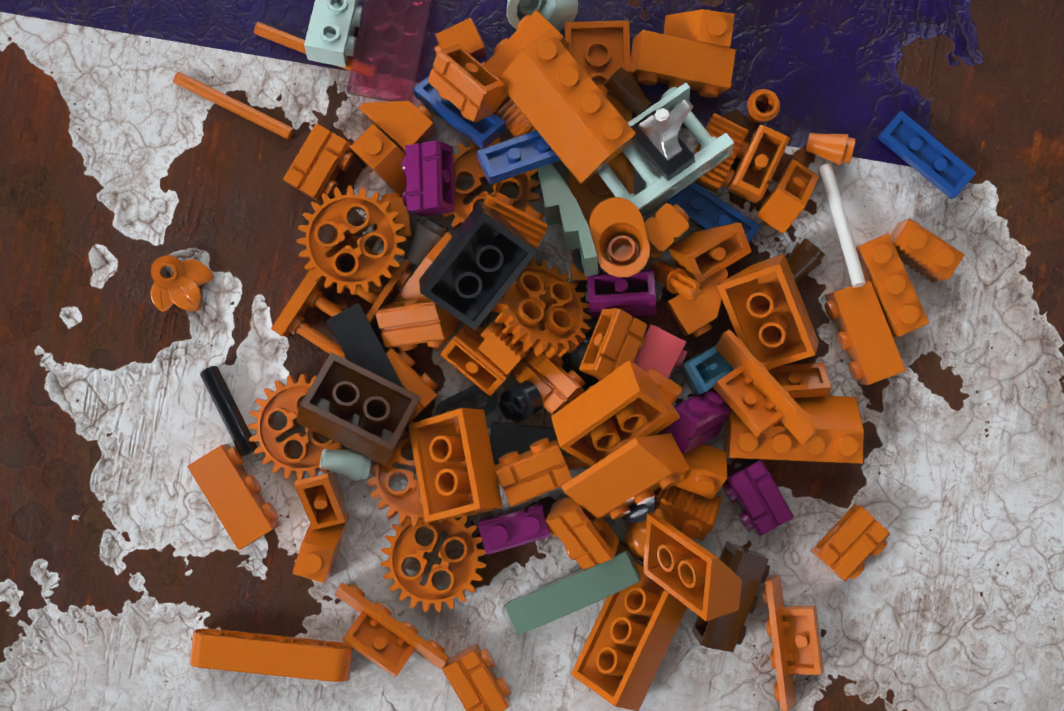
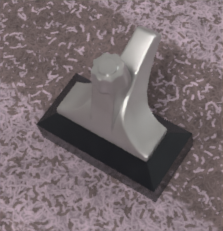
(660, 141)

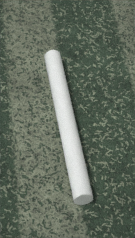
(842, 225)

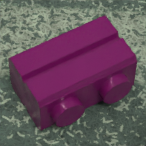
(429, 178)
(630, 294)
(699, 420)
(757, 496)
(513, 528)

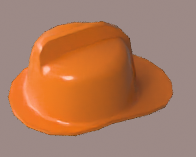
(619, 237)

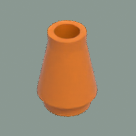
(764, 100)
(832, 147)

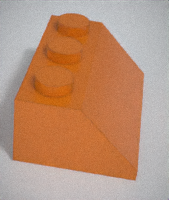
(769, 313)
(612, 414)
(454, 465)
(628, 476)
(689, 571)

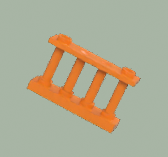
(310, 295)

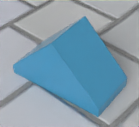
(705, 370)

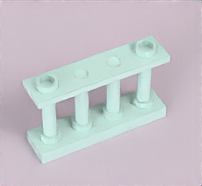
(658, 189)

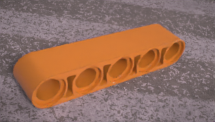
(271, 655)

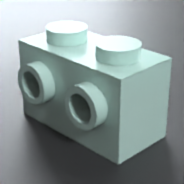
(332, 31)

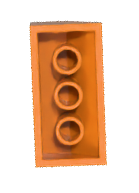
(566, 107)
(837, 440)
(629, 642)

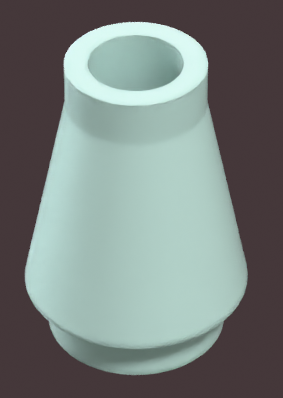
(346, 463)

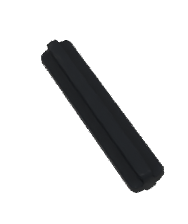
(228, 410)

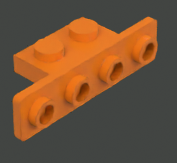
(756, 393)
(383, 637)
(794, 641)

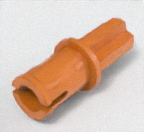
(677, 280)

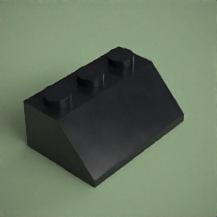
(477, 266)

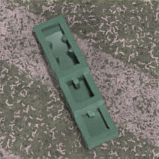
(563, 209)
(572, 593)

